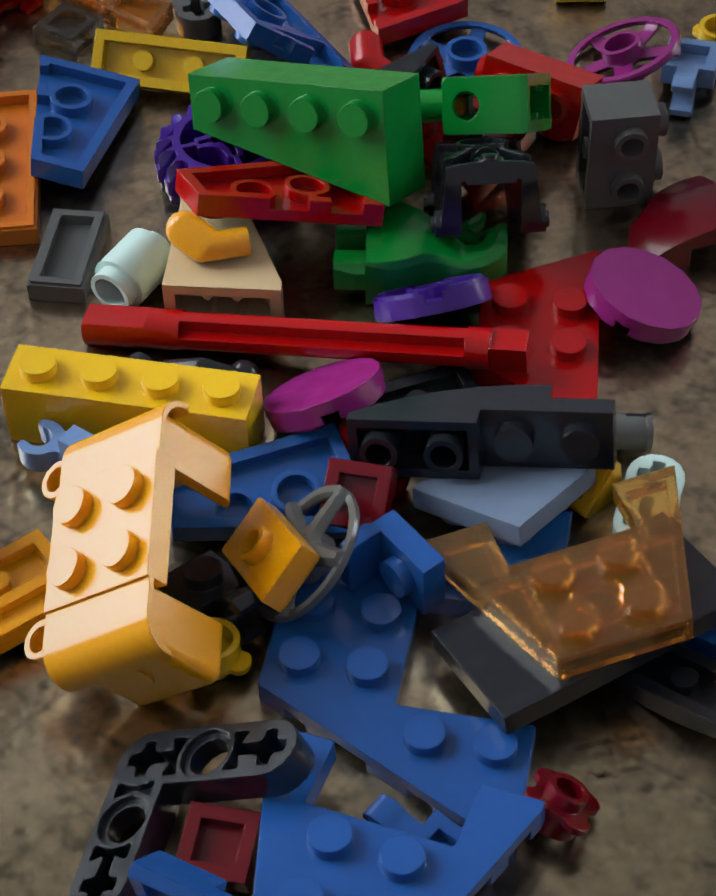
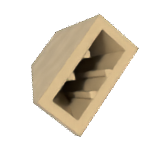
(224, 286)

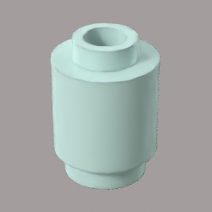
(131, 269)

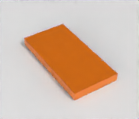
(18, 189)

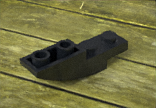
(486, 425)

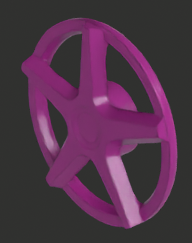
(628, 48)

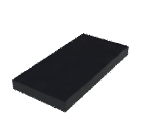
(520, 689)

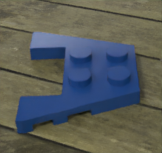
(334, 854)

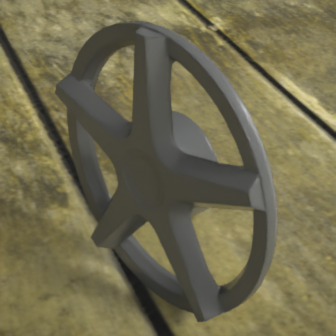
(323, 544)

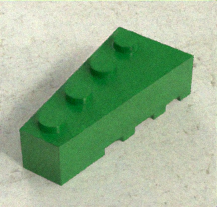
(320, 119)

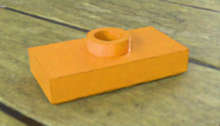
(270, 555)

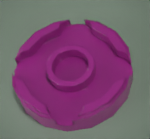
(642, 294)
(324, 391)

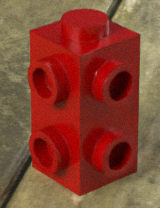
(565, 83)

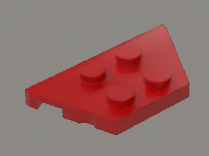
(560, 322)

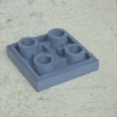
(508, 498)

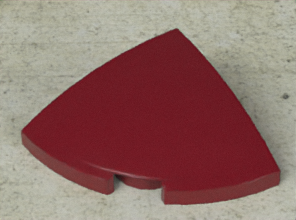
(677, 221)

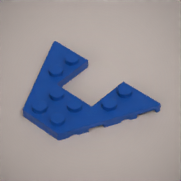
(345, 681)

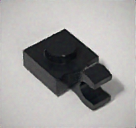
(217, 591)

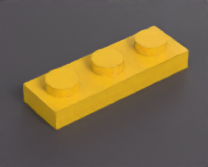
(158, 60)

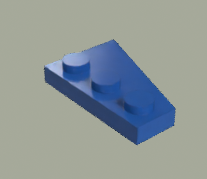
(77, 118)

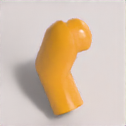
(204, 242)

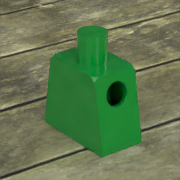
(505, 104)

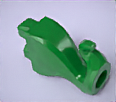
(409, 254)

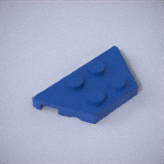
(277, 29)

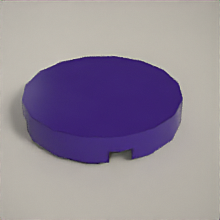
(432, 298)

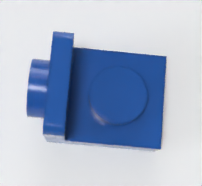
(401, 557)

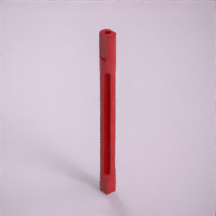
(397, 343)

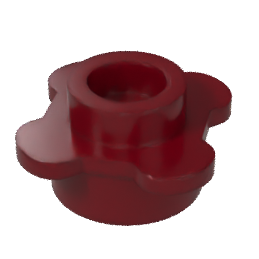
(566, 804)

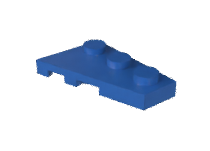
(274, 471)

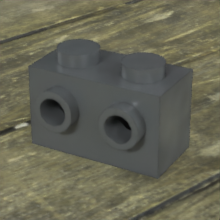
(619, 143)

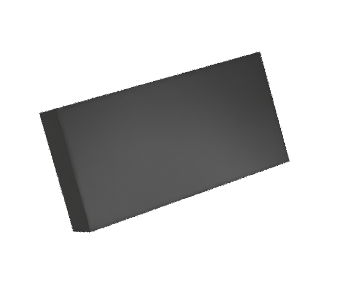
(68, 256)

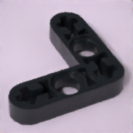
(166, 772)

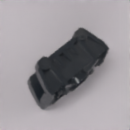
(480, 162)

